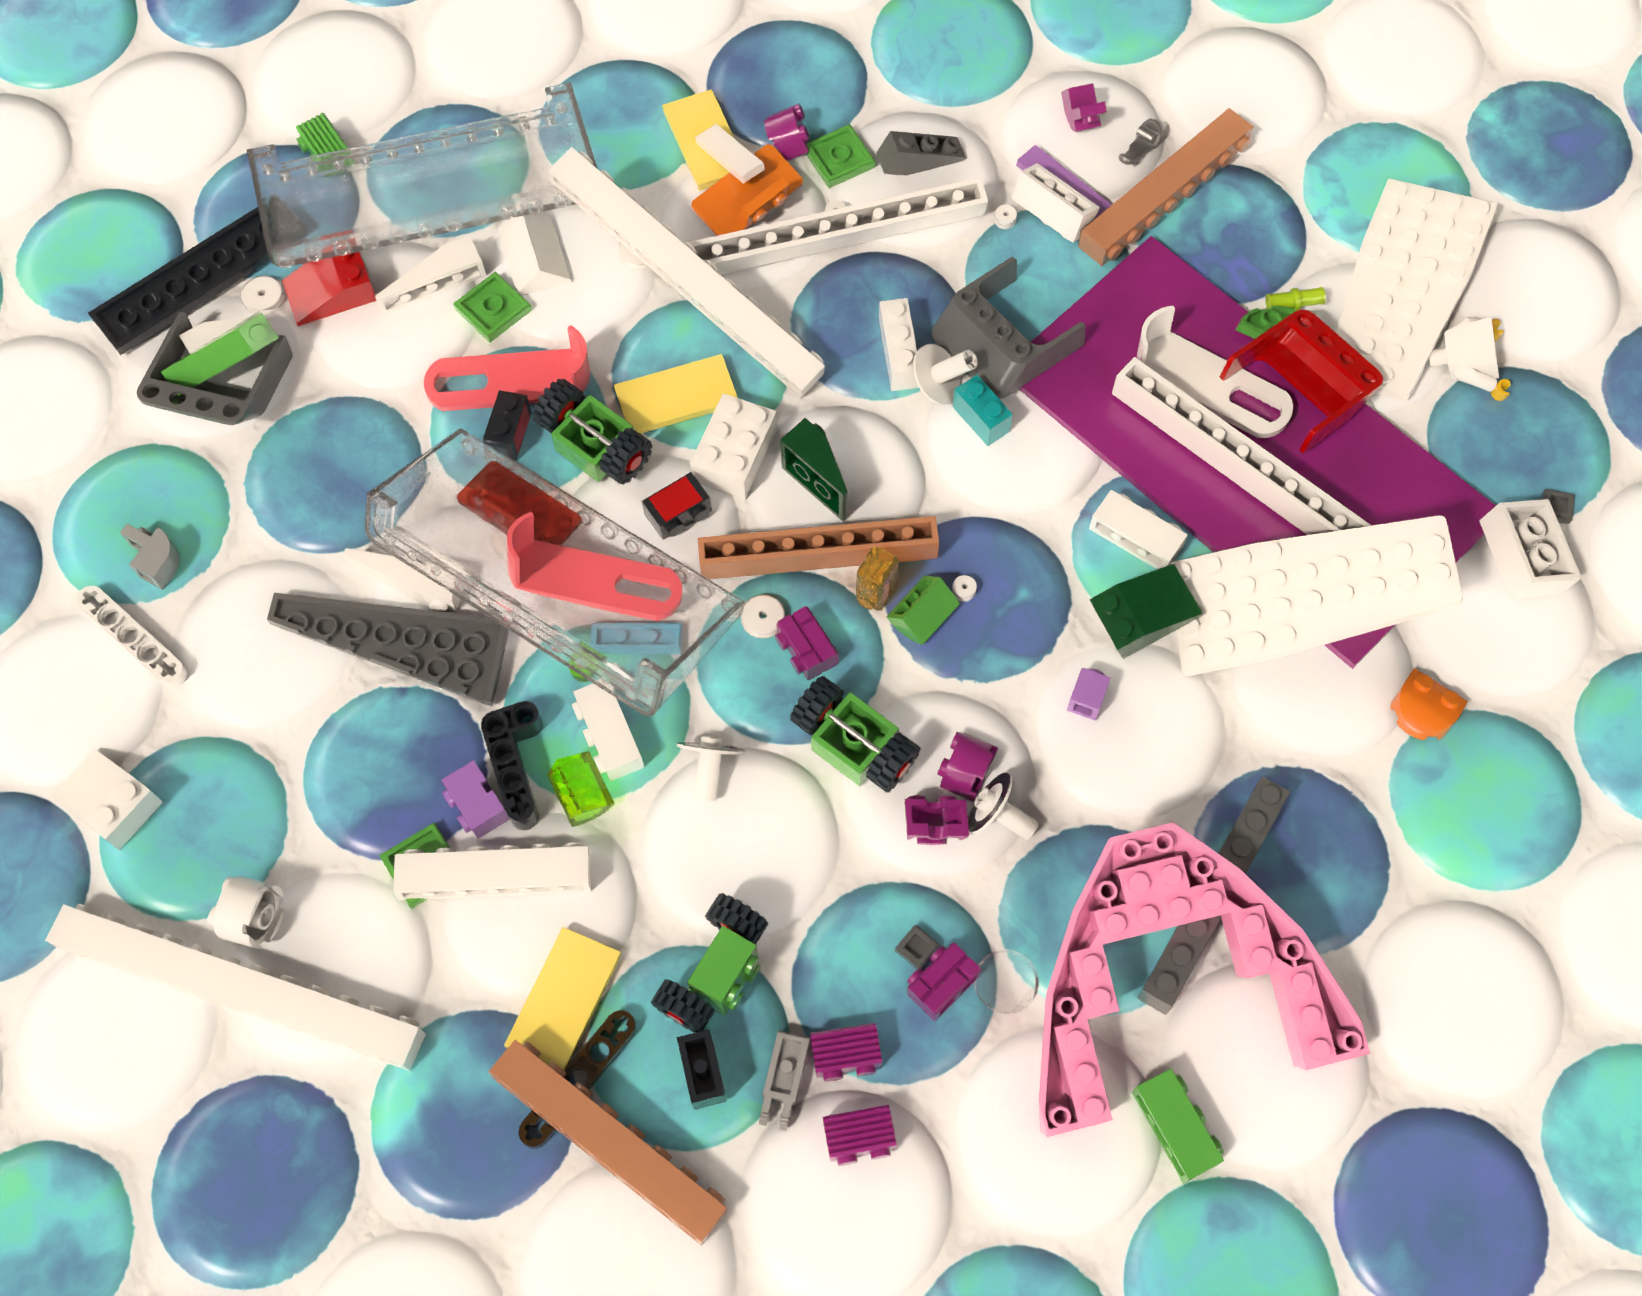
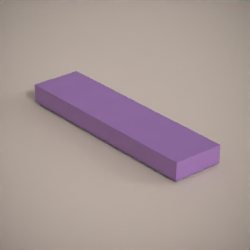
(1037, 155)

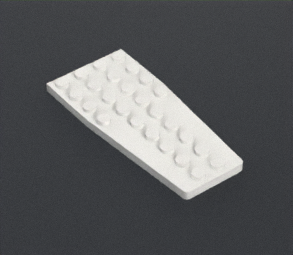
(1411, 278)
(1314, 591)

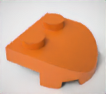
(1426, 707)

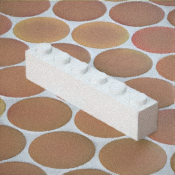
(492, 872)

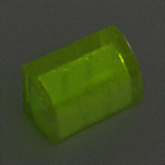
(580, 788)

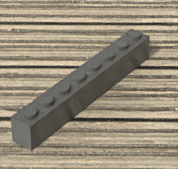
(1191, 938)

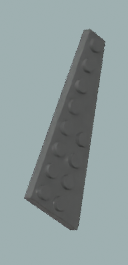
(431, 646)

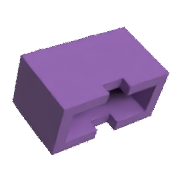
(479, 809)

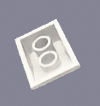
(107, 799)

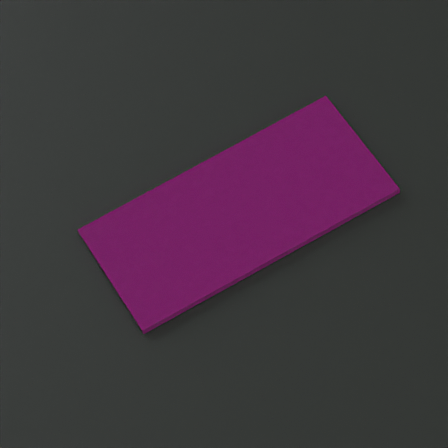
(1360, 464)

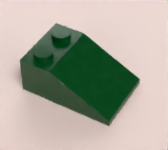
(811, 463)
(1145, 609)

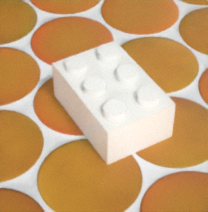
(734, 445)
(1530, 549)

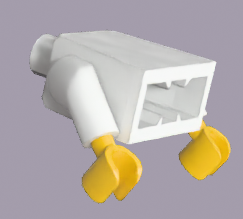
(1472, 355)

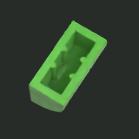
(923, 609)

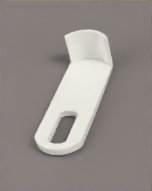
(1198, 375)

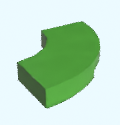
(1259, 321)

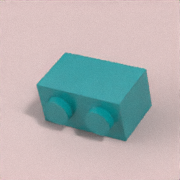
(982, 410)

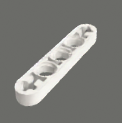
(138, 647)

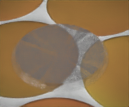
(1007, 981)

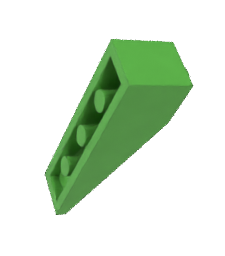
(221, 352)

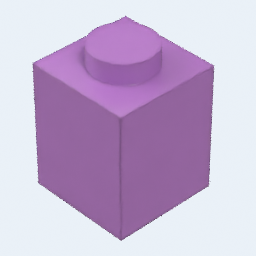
(1088, 693)

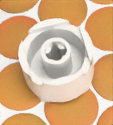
(247, 911)

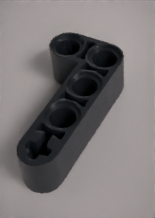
(513, 768)

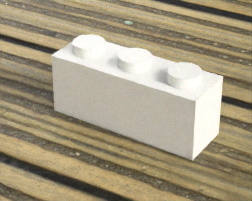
(1054, 202)
(898, 343)
(1137, 530)
(607, 731)

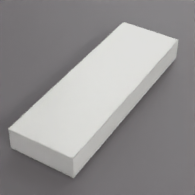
(729, 153)

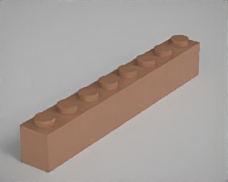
(1165, 187)
(816, 547)
(608, 1141)

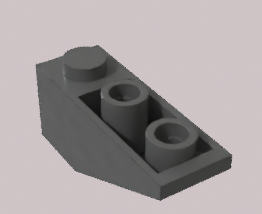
(915, 152)

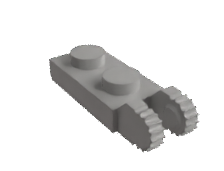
(784, 1076)

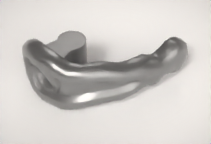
(1146, 140)

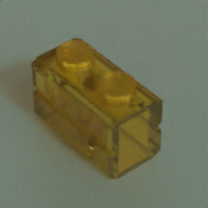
(877, 579)

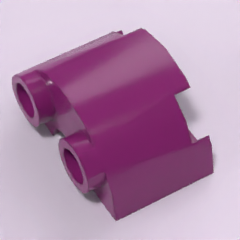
(788, 132)
(967, 765)
(936, 820)

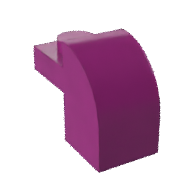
(1082, 107)

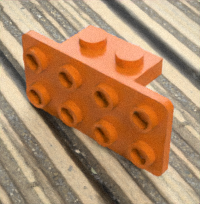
(736, 206)

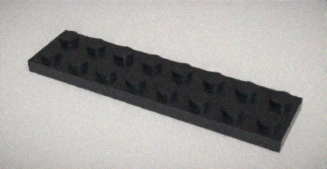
(183, 283)

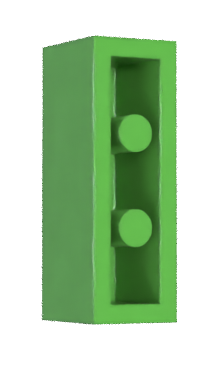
(1178, 1125)

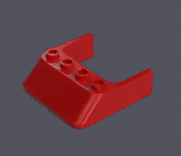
(1317, 365)

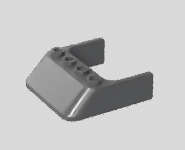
(1002, 352)
(208, 399)

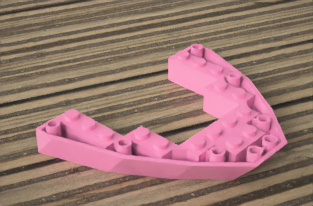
(1157, 883)

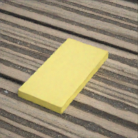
(687, 120)
(674, 394)
(565, 997)

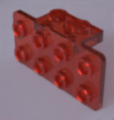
(503, 497)

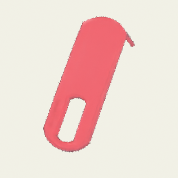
(511, 372)
(585, 575)

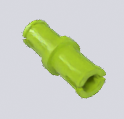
(1296, 298)

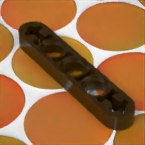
(584, 1062)

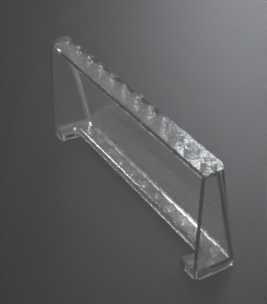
(415, 183)
(628, 656)

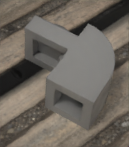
(156, 557)

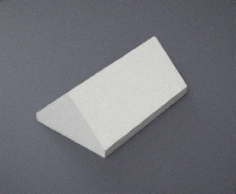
(533, 253)

